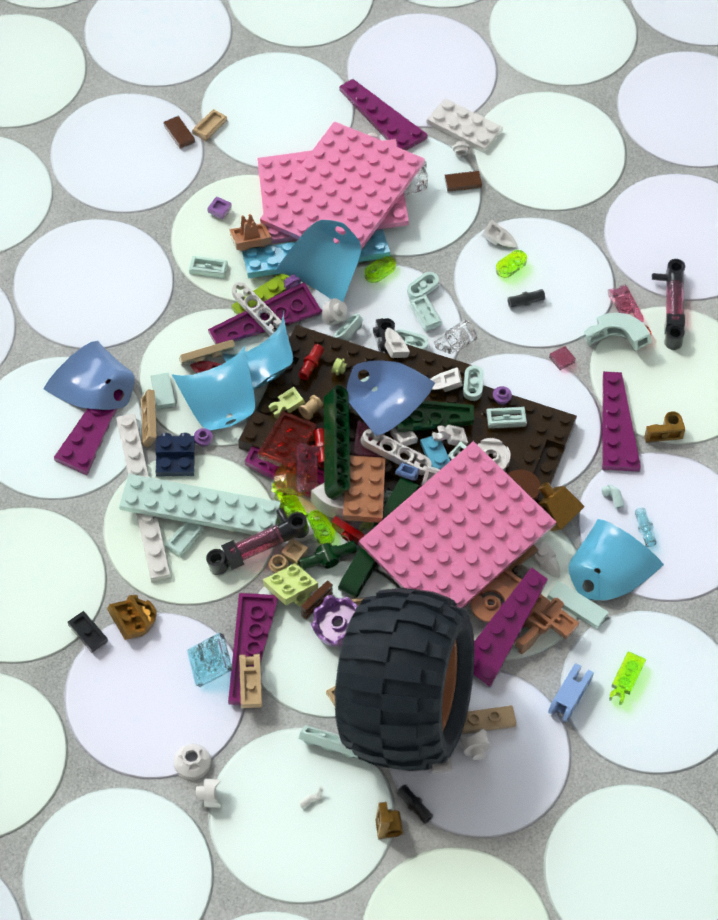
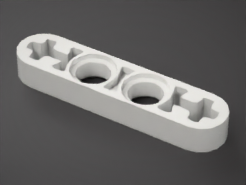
(256, 311)
(397, 449)

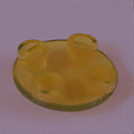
(287, 481)

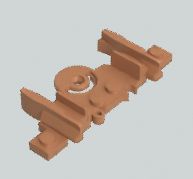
(541, 619)

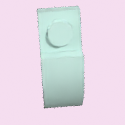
(621, 325)

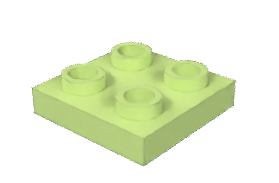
(291, 585)

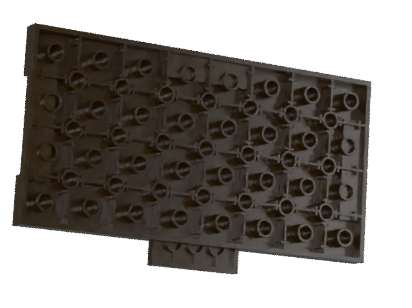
(532, 448)

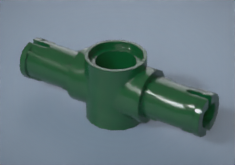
(327, 555)

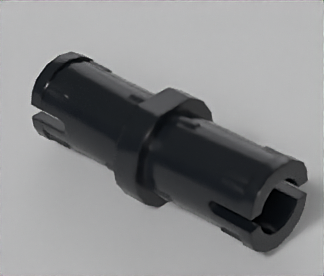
(526, 298)
(415, 804)

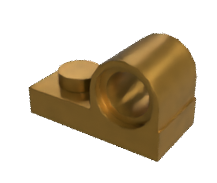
(666, 431)
(388, 822)

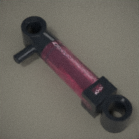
(675, 315)
(237, 552)

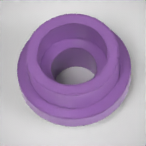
(291, 282)
(502, 399)
(203, 441)

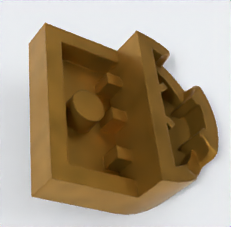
(133, 616)

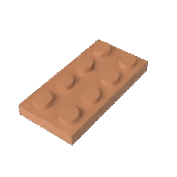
(366, 491)

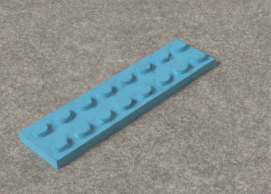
(265, 260)

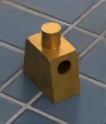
(559, 504)

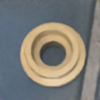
(278, 559)

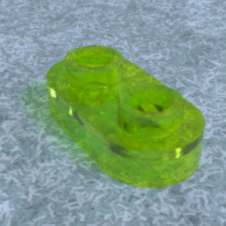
(510, 265)
(382, 267)
(321, 525)

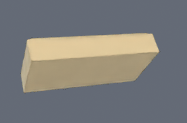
(209, 125)

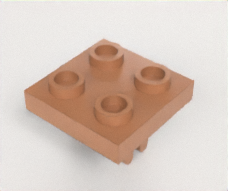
(250, 234)

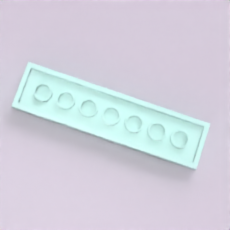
(198, 505)

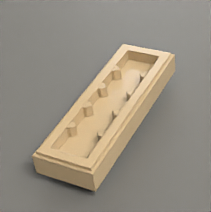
(200, 354)
(489, 719)

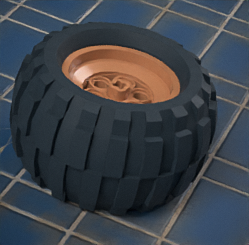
(405, 679)

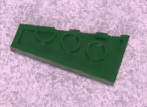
(434, 414)

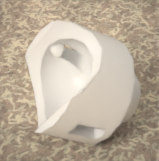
(334, 312)
(476, 745)
(207, 793)

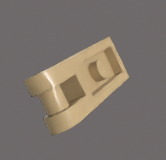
(250, 681)

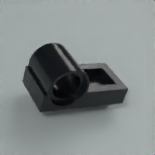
(379, 332)

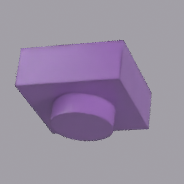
(219, 207)

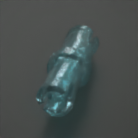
(645, 527)

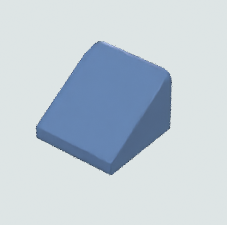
(407, 471)

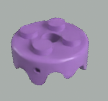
(327, 614)

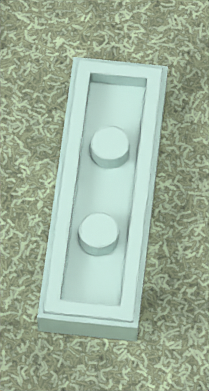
(578, 605)

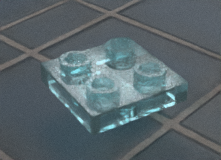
(209, 659)

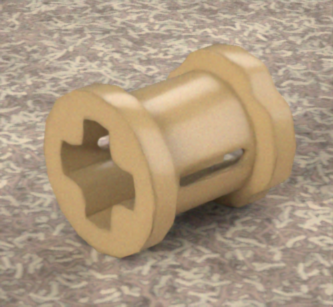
(312, 406)

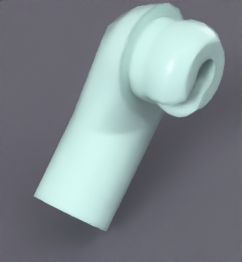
(614, 493)

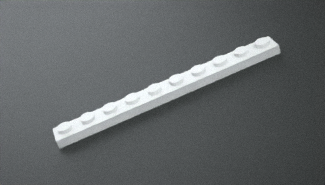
(148, 524)

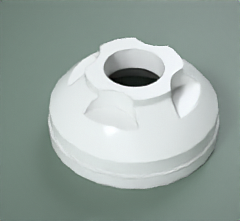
(195, 769)

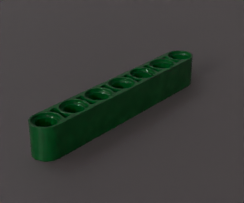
(336, 442)
(363, 563)

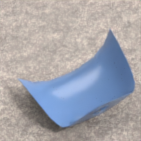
(83, 379)
(397, 394)

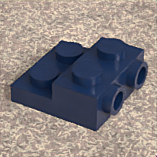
(175, 455)

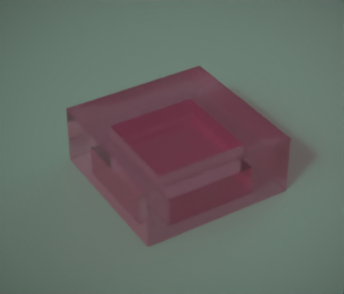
(562, 358)

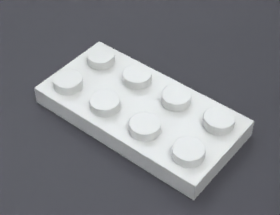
(464, 125)

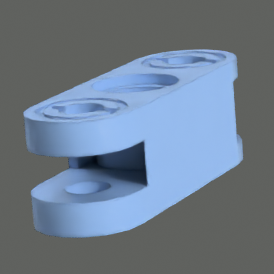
(570, 692)

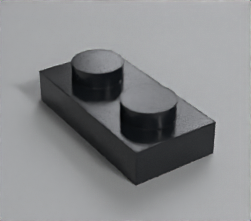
(87, 631)

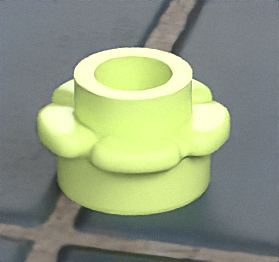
(339, 366)

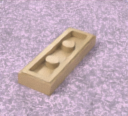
(148, 418)

